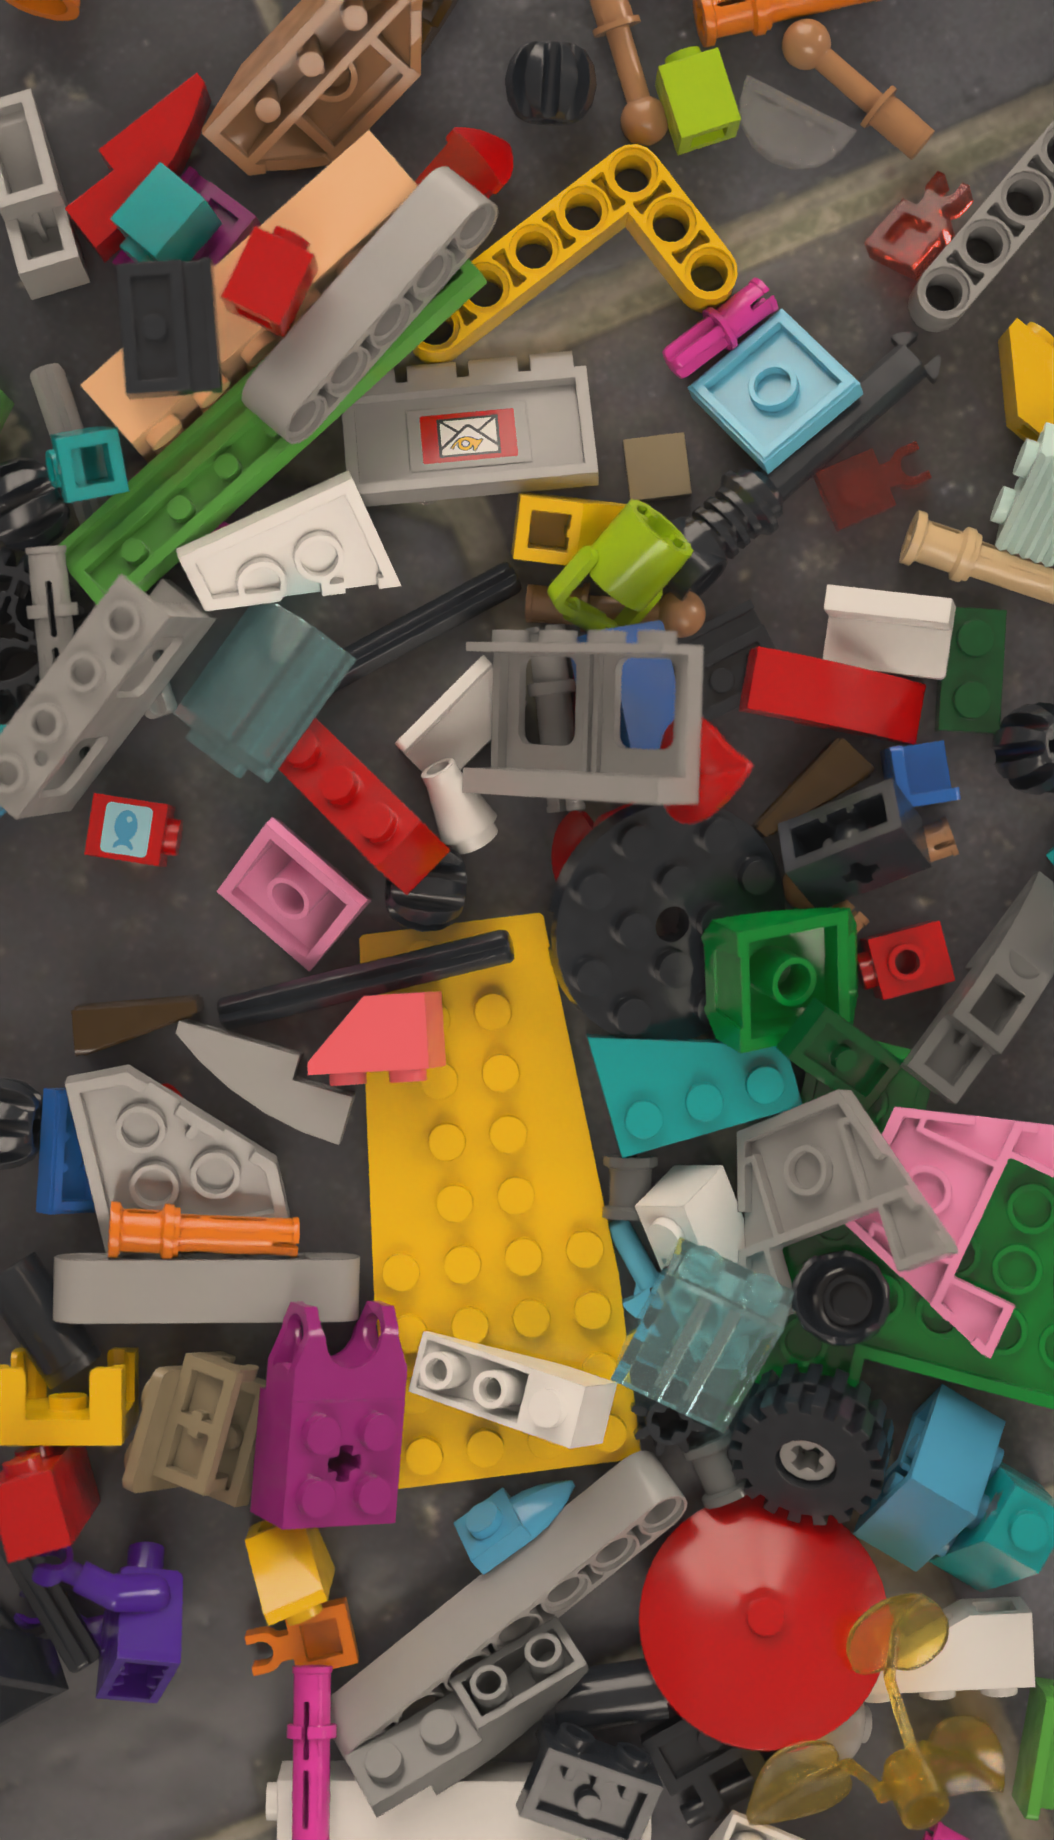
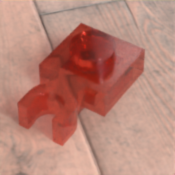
(919, 232)
(861, 487)

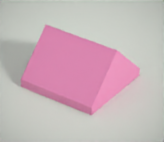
(293, 894)

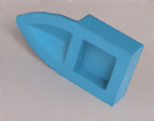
(507, 1523)

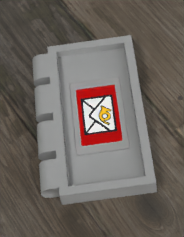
(472, 432)

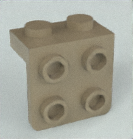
(238, 1450)

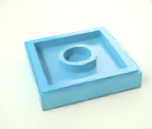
(775, 391)

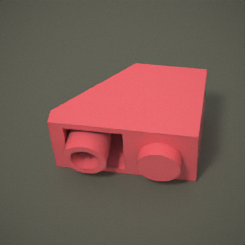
(385, 1035)

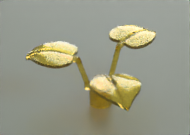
(955, 1760)

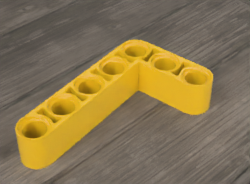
(569, 246)

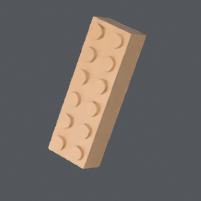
(337, 218)

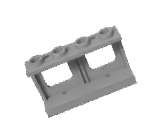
(96, 695)
(596, 761)

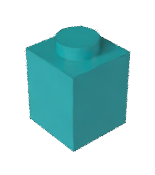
(164, 219)

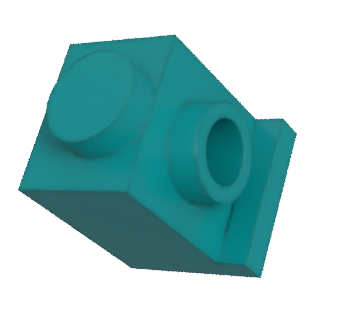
(86, 463)

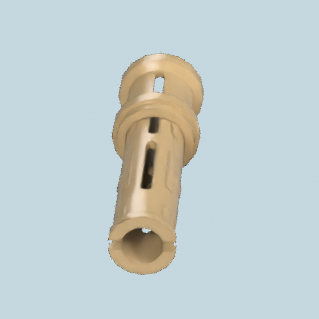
(967, 556)

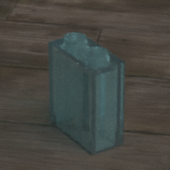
(262, 690)
(703, 1334)

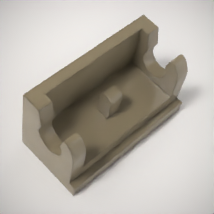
(201, 1421)

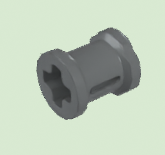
(628, 1183)
(714, 1469)

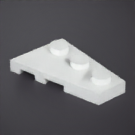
(294, 547)

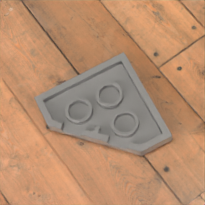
(160, 1149)

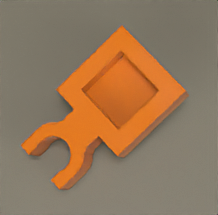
(318, 1641)

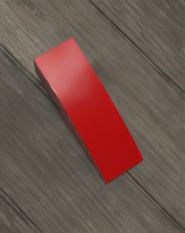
(160, 135)
(831, 695)

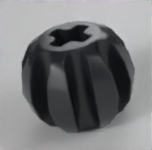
(550, 83)
(30, 506)
(1027, 748)
(434, 900)
(19, 1123)

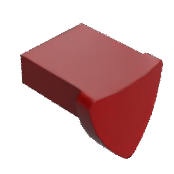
(477, 158)

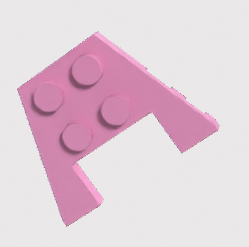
(956, 1169)

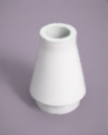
(462, 818)

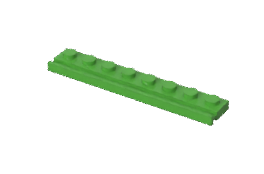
(216, 470)

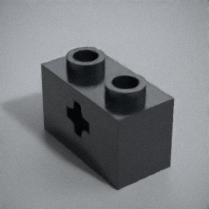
(854, 845)

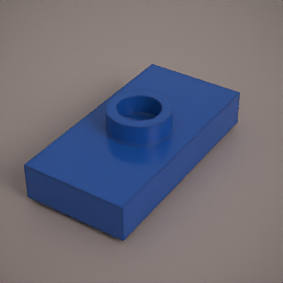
(61, 1169)

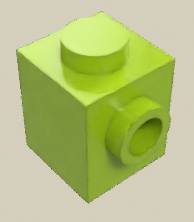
(697, 99)

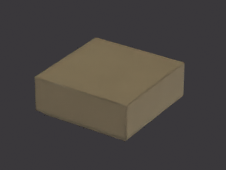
(657, 467)

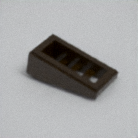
(823, 779)
(114, 1022)

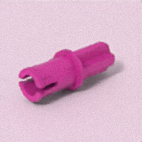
(719, 329)

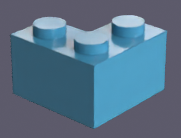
(935, 1481)

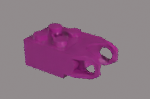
(330, 1424)

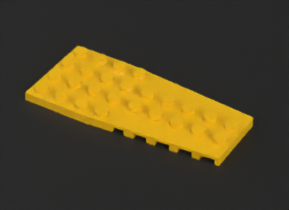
(493, 1206)

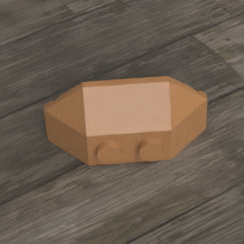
(317, 83)

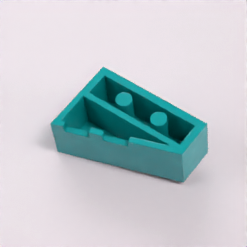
(686, 1088)

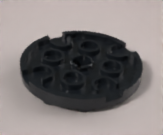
(609, 908)

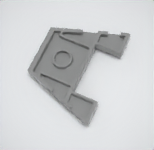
(820, 1172)

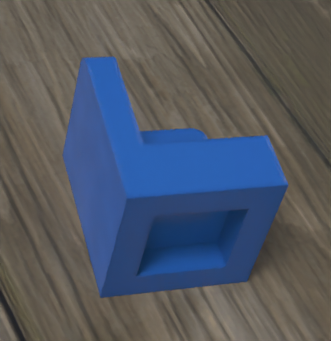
(920, 772)

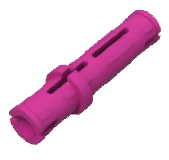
(311, 1751)

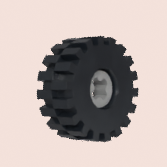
(812, 1413)

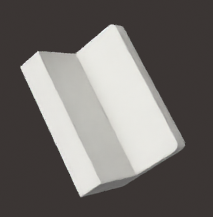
(889, 631)
(456, 723)

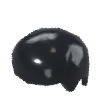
(841, 1298)

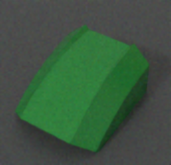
(771, 967)

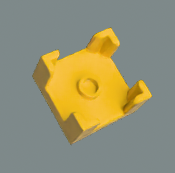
(69, 1418)

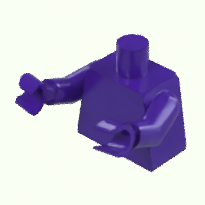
(139, 1623)

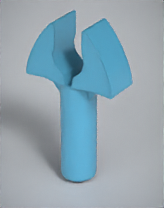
(636, 1261)

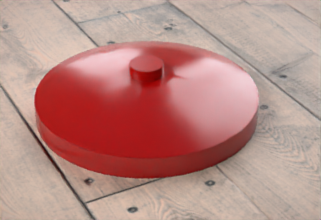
(754, 1624)

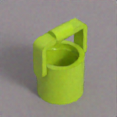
(628, 562)

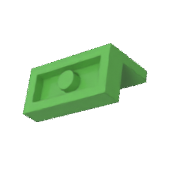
(1035, 1764)

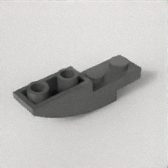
(993, 997)
(473, 1723)

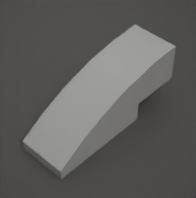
(35, 202)
(269, 1080)

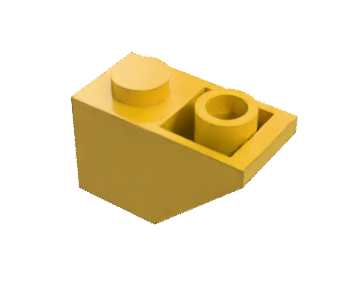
(1027, 378)
(558, 526)
(289, 1571)

